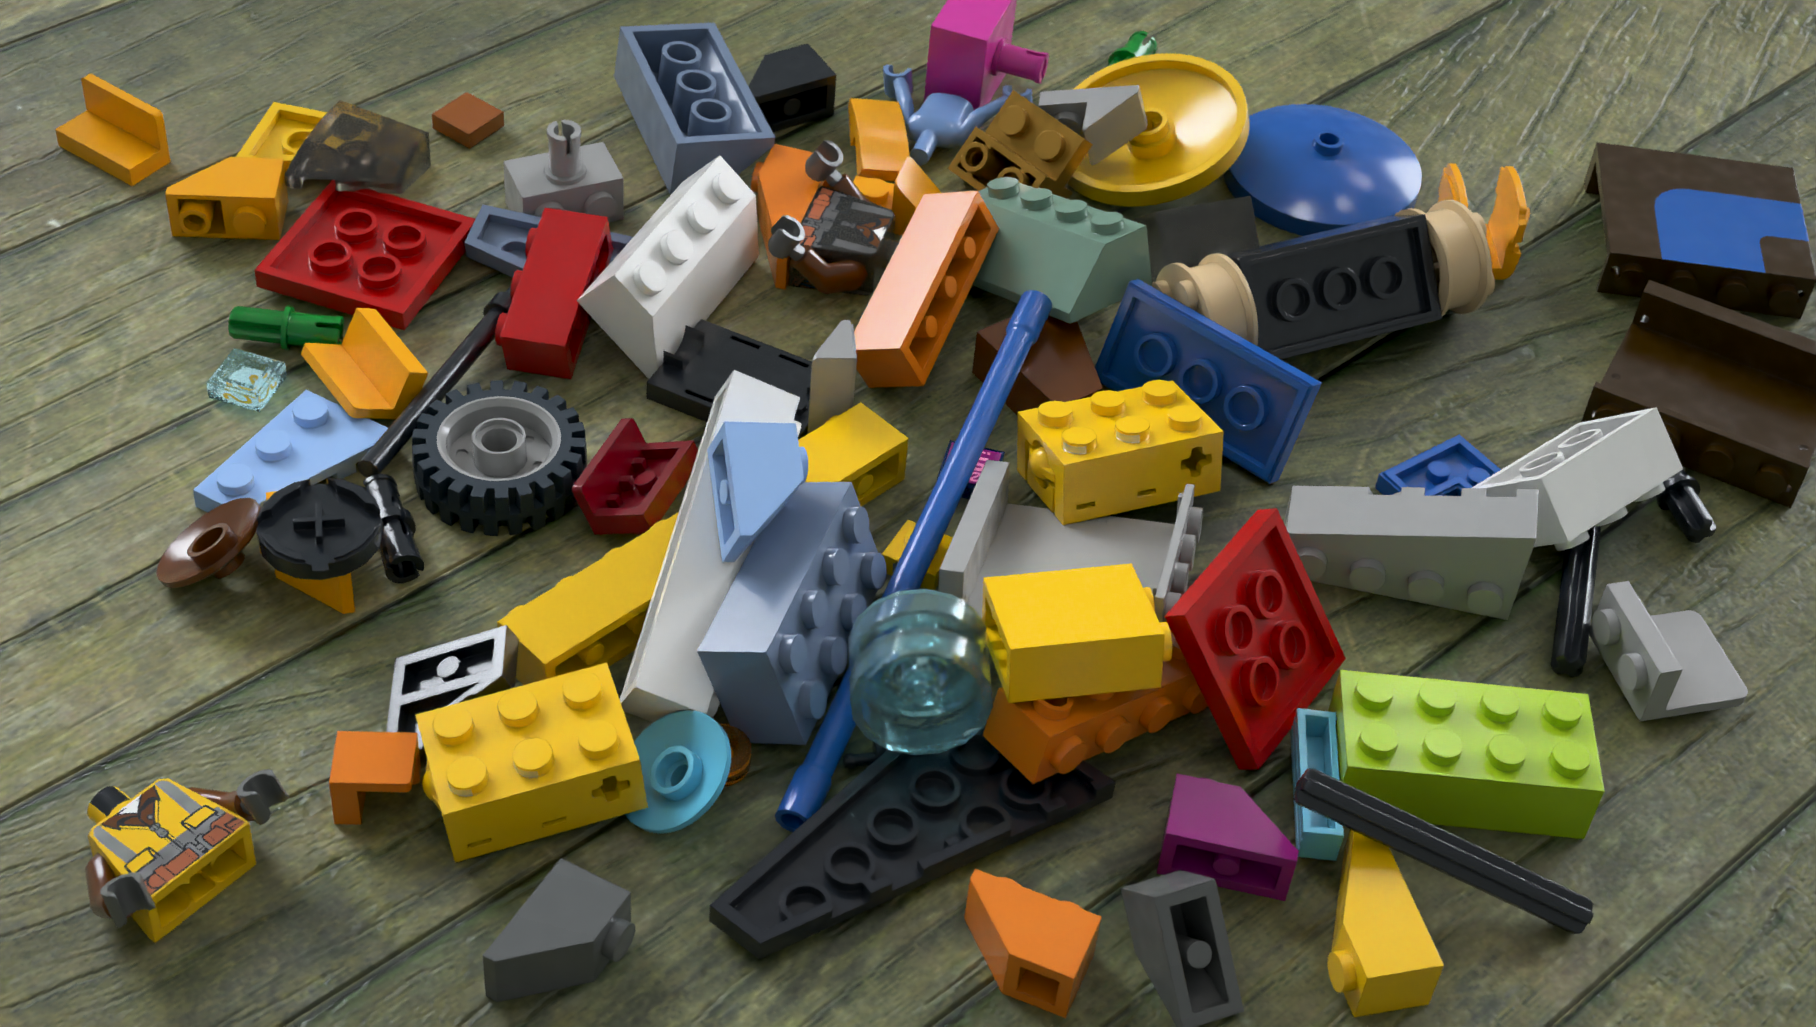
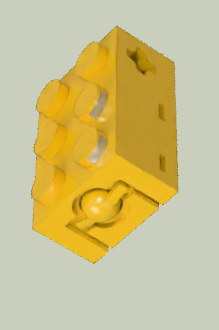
(1118, 451)
(531, 762)

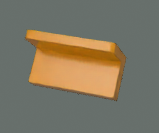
(116, 132)
(370, 370)

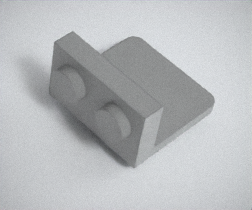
(1663, 660)

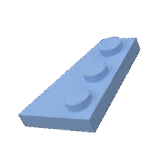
(301, 443)

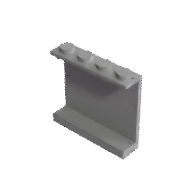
(1027, 539)

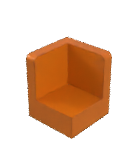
(370, 764)

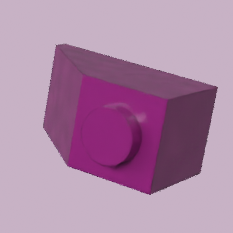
(1226, 837)

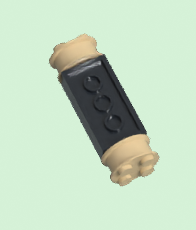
(1343, 280)

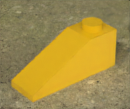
(1379, 942)

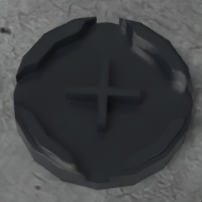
(319, 529)

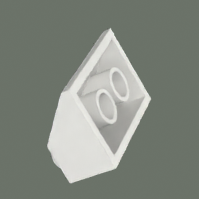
(1591, 474)

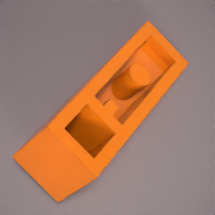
(782, 191)

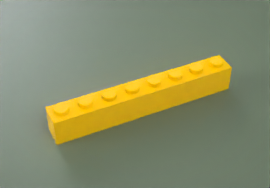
(603, 607)

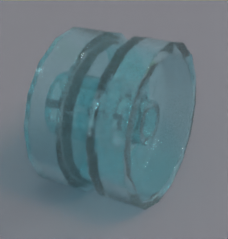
(919, 672)

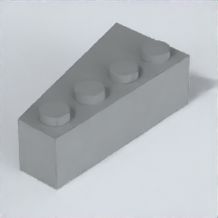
(1417, 547)

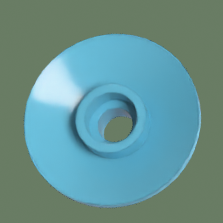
(683, 770)

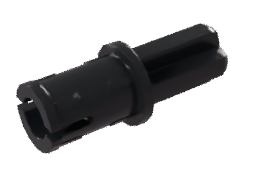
(1687, 508)

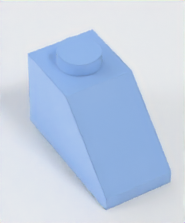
(752, 479)

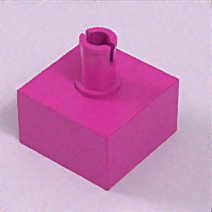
(974, 51)

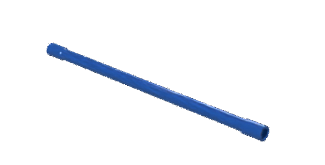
(814, 777)

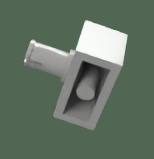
(566, 177)

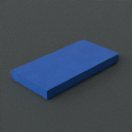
(1236, 383)

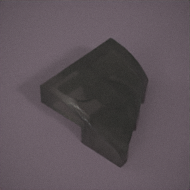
(361, 152)

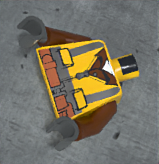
(172, 848)

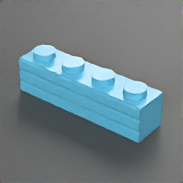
(1315, 747)

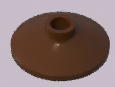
(210, 544)

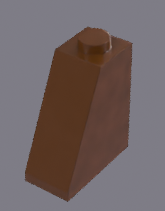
(1053, 370)

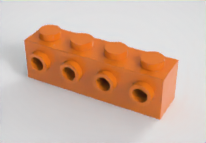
(923, 289)
(1062, 732)

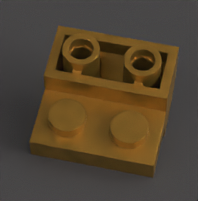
(1022, 145)

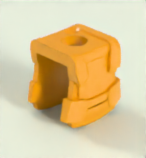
(1507, 220)

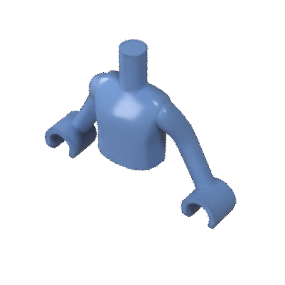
(942, 118)

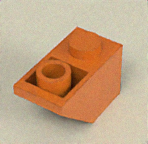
(1031, 941)

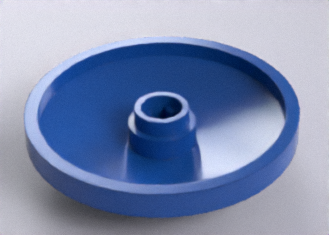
(1323, 169)

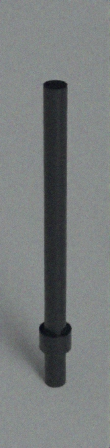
(436, 388)

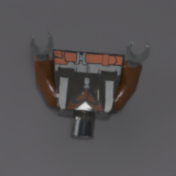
(842, 237)

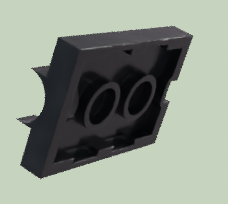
(708, 358)

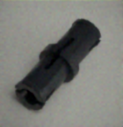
(397, 546)

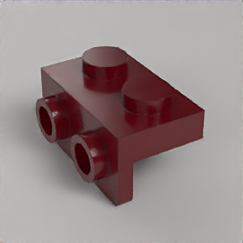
(632, 481)

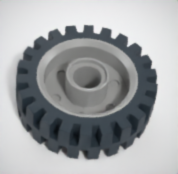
(498, 457)

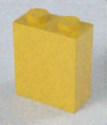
(1074, 633)

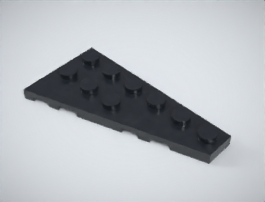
(892, 833)

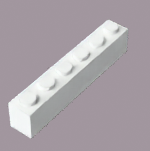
(693, 579)

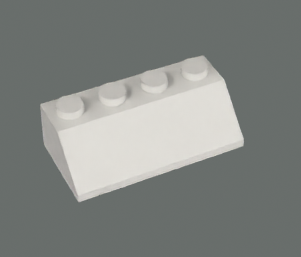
(677, 265)

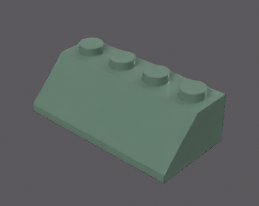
(1061, 249)

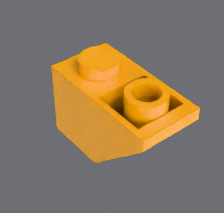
(231, 200)

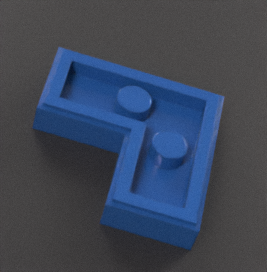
(1439, 470)

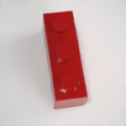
(544, 319)

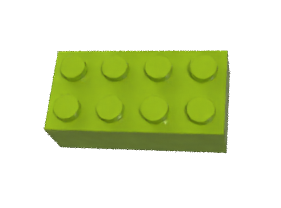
(1470, 752)

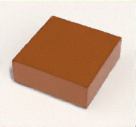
(468, 120)

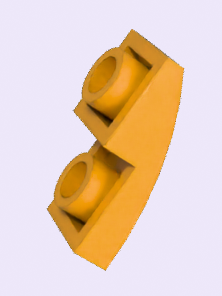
(879, 137)

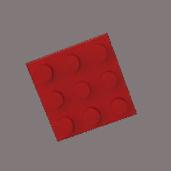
(366, 253)
(1256, 638)

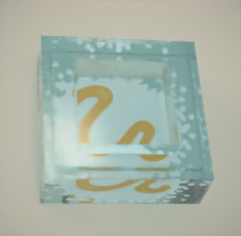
(246, 380)

